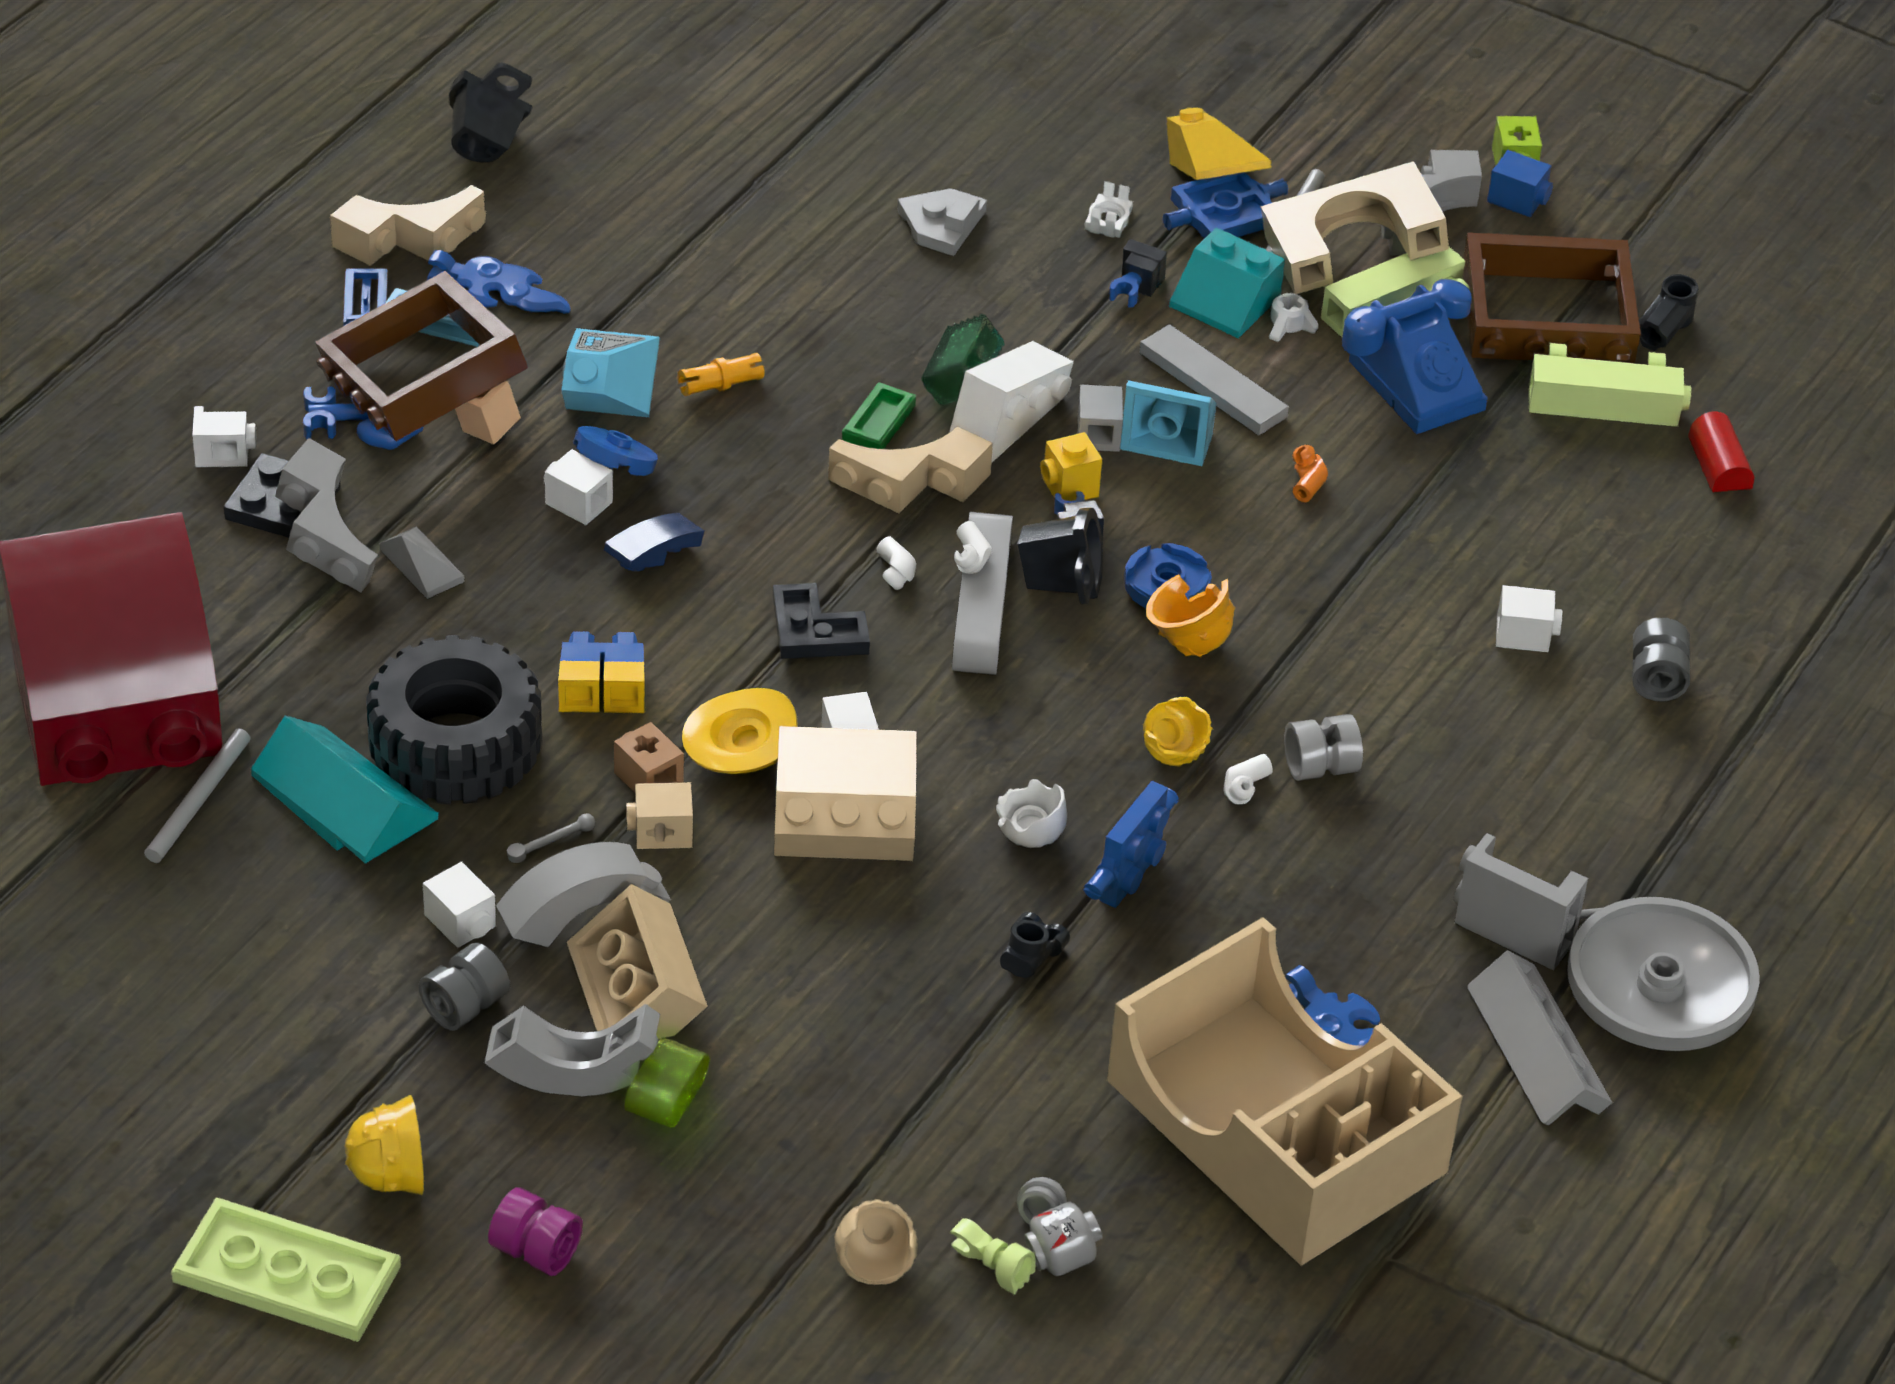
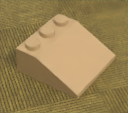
(845, 793)

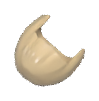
(876, 1242)

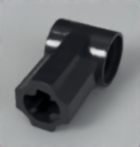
(1669, 311)

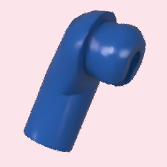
(380, 438)

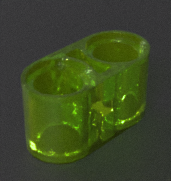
(667, 1082)

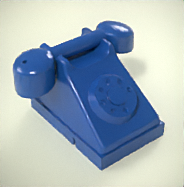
(1415, 356)

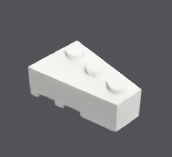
(1011, 394)

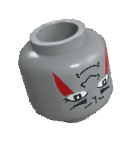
(1063, 1238)

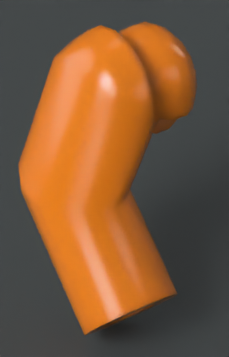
(1310, 470)

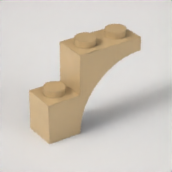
(373, 228)
(895, 477)

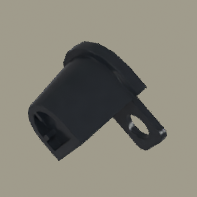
(487, 112)
(1064, 555)

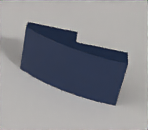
(649, 541)

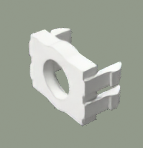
(1113, 206)

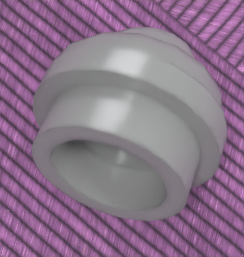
(1039, 1196)

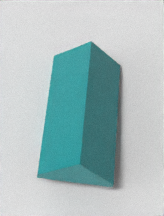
(338, 790)

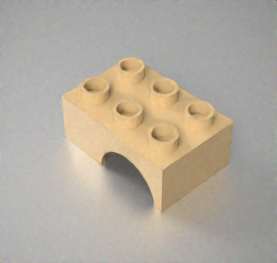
(1273, 1105)

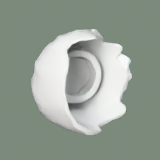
(1033, 814)

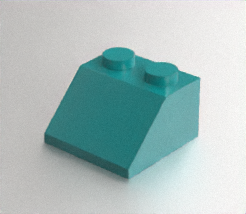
(1228, 283)

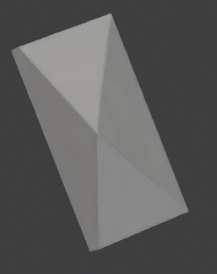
(421, 562)

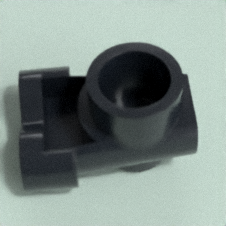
(1032, 944)

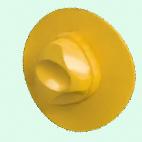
(738, 730)

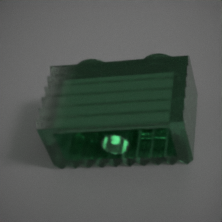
(959, 350)

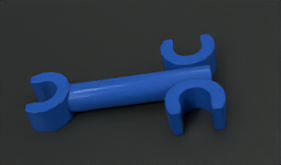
(325, 411)

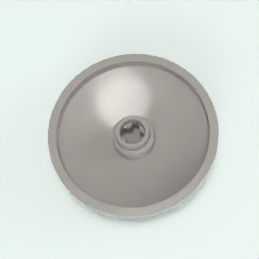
(1663, 973)

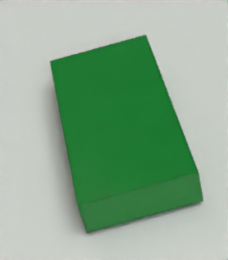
(879, 417)

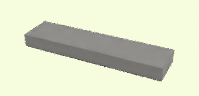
(1214, 379)

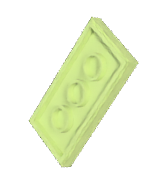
(286, 1269)

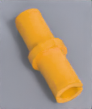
(720, 374)

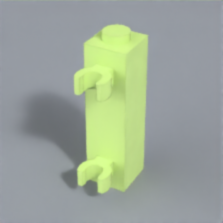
(1388, 284)
(1607, 388)

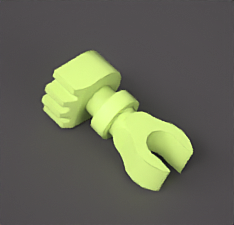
(1011, 1263)

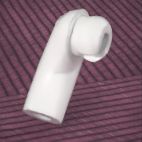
(901, 561)
(1240, 778)

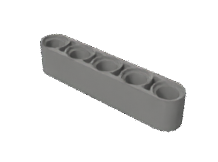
(983, 600)

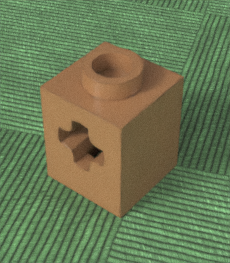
(647, 758)

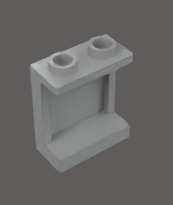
(1517, 906)

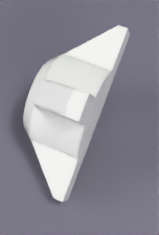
(1290, 315)

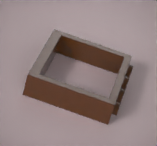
(1550, 259)
(442, 389)

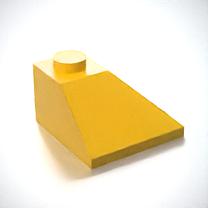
(1209, 148)

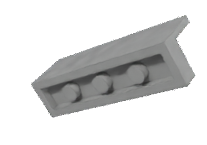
(1536, 1039)

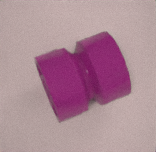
(531, 1229)

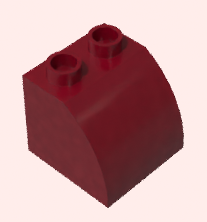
(111, 649)

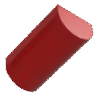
(1720, 453)

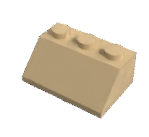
(636, 958)

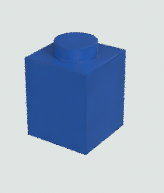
(1520, 183)

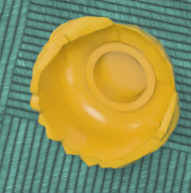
(1177, 731)

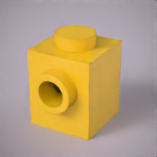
(1072, 466)

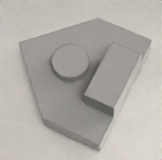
(942, 218)

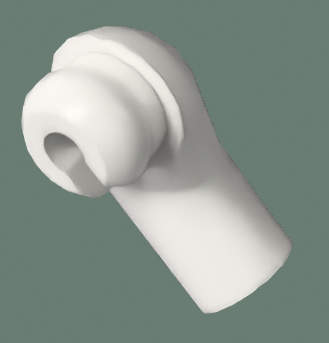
(976, 548)

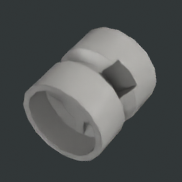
(1317, 747)

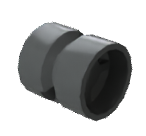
(1661, 659)
(469, 984)

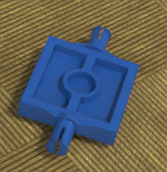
(1223, 203)
(1133, 846)

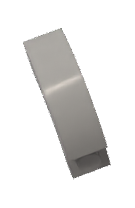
(571, 883)
(569, 1061)

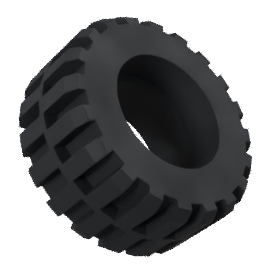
(447, 679)

